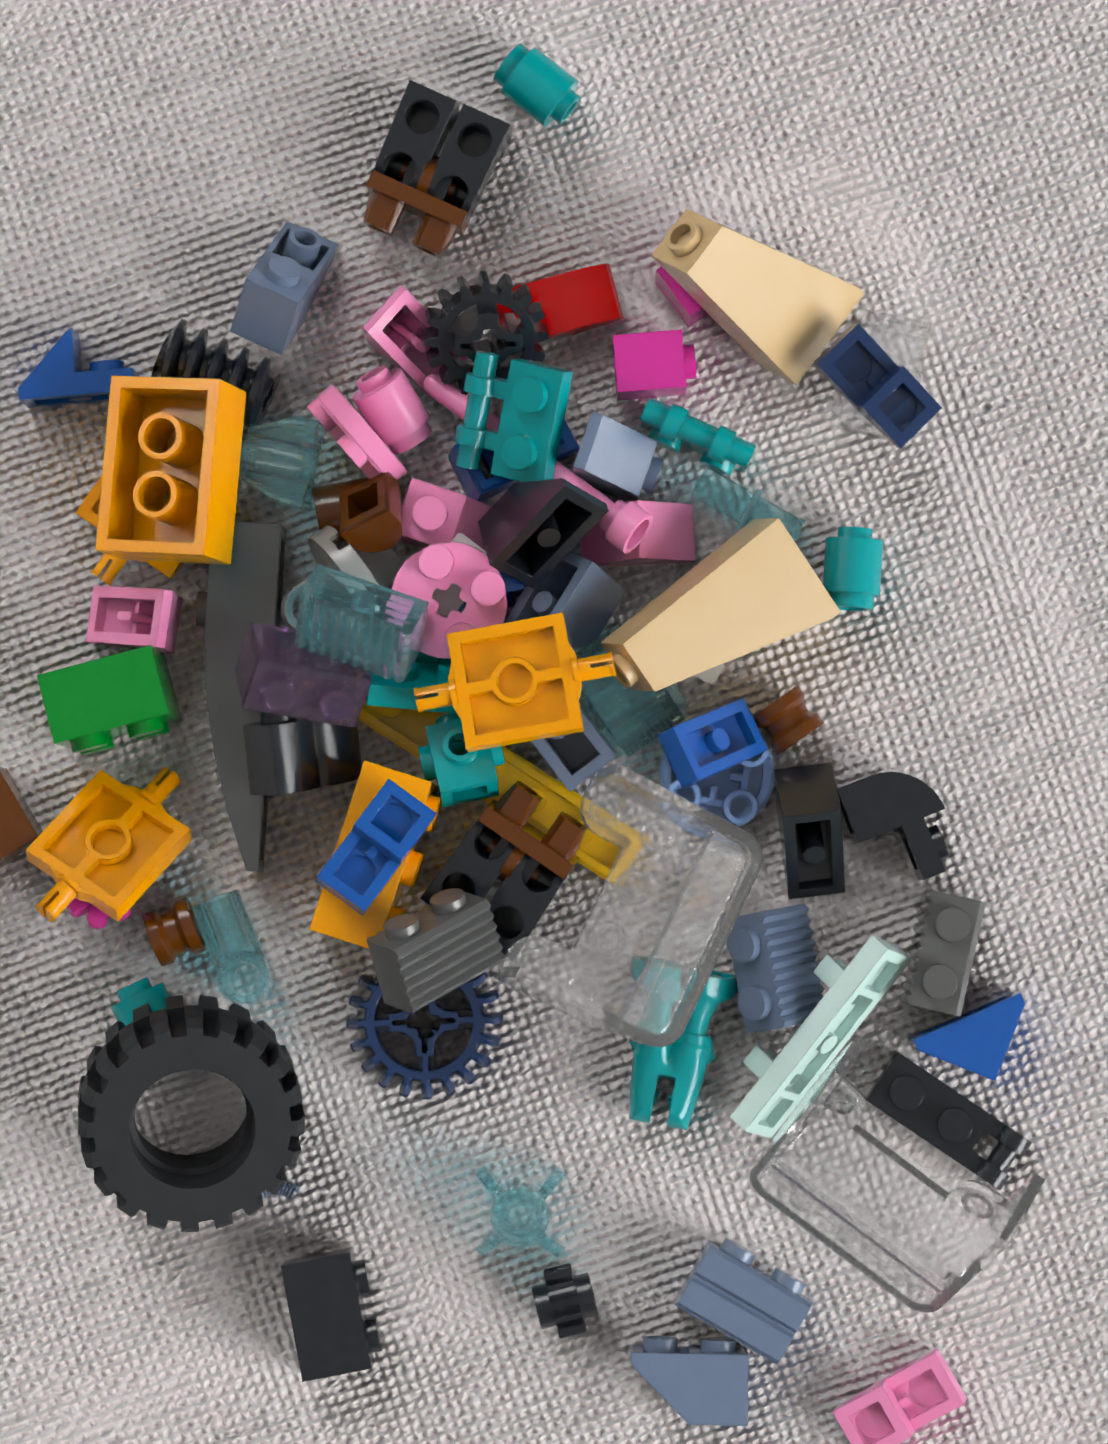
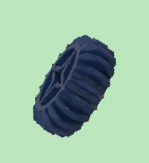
(426, 1068)

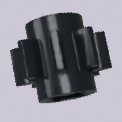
(564, 1301)

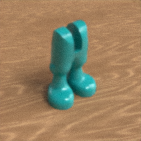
(681, 1061)

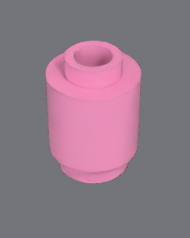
(392, 408)

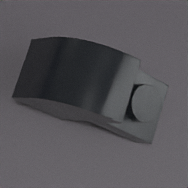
(898, 802)

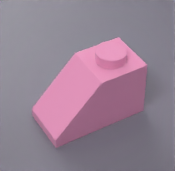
(439, 514)

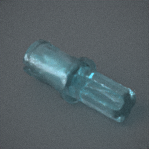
(740, 503)

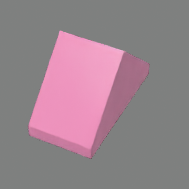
(398, 336)
(667, 541)
(134, 617)

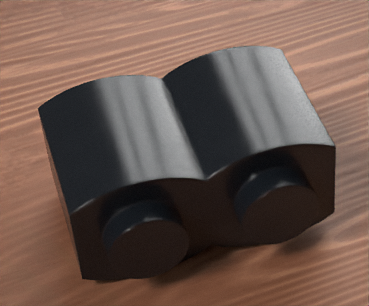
(299, 754)

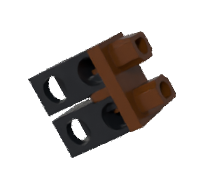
(430, 186)
(519, 856)

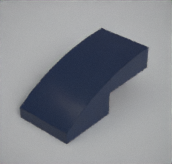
(876, 385)

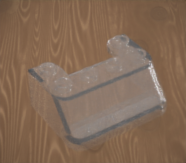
(654, 919)

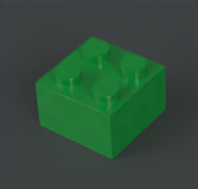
(110, 699)

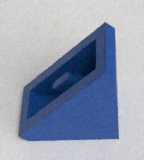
(976, 1038)

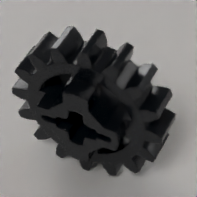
(508, 335)

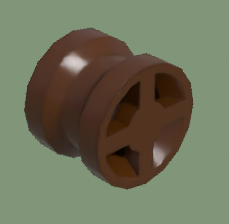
(787, 720)
(173, 932)

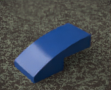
(375, 847)

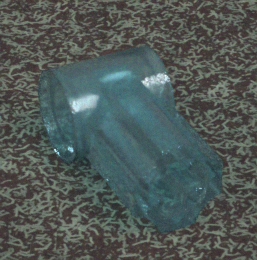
(232, 943)

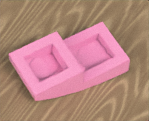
(901, 1402)

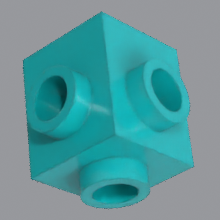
(458, 773)

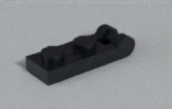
(945, 1119)

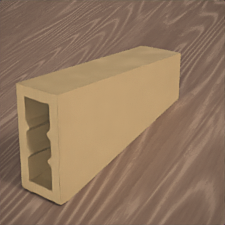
(759, 295)
(721, 609)

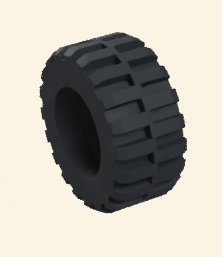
(204, 1183)

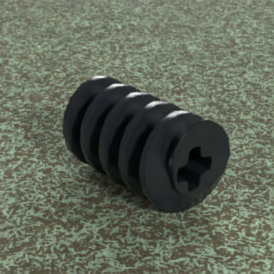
(193, 359)

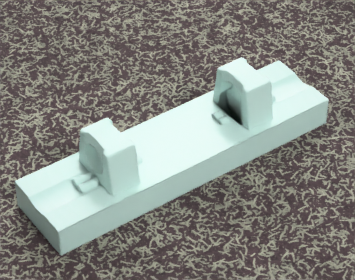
(792, 1072)

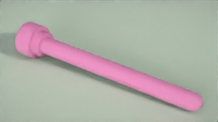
(623, 523)

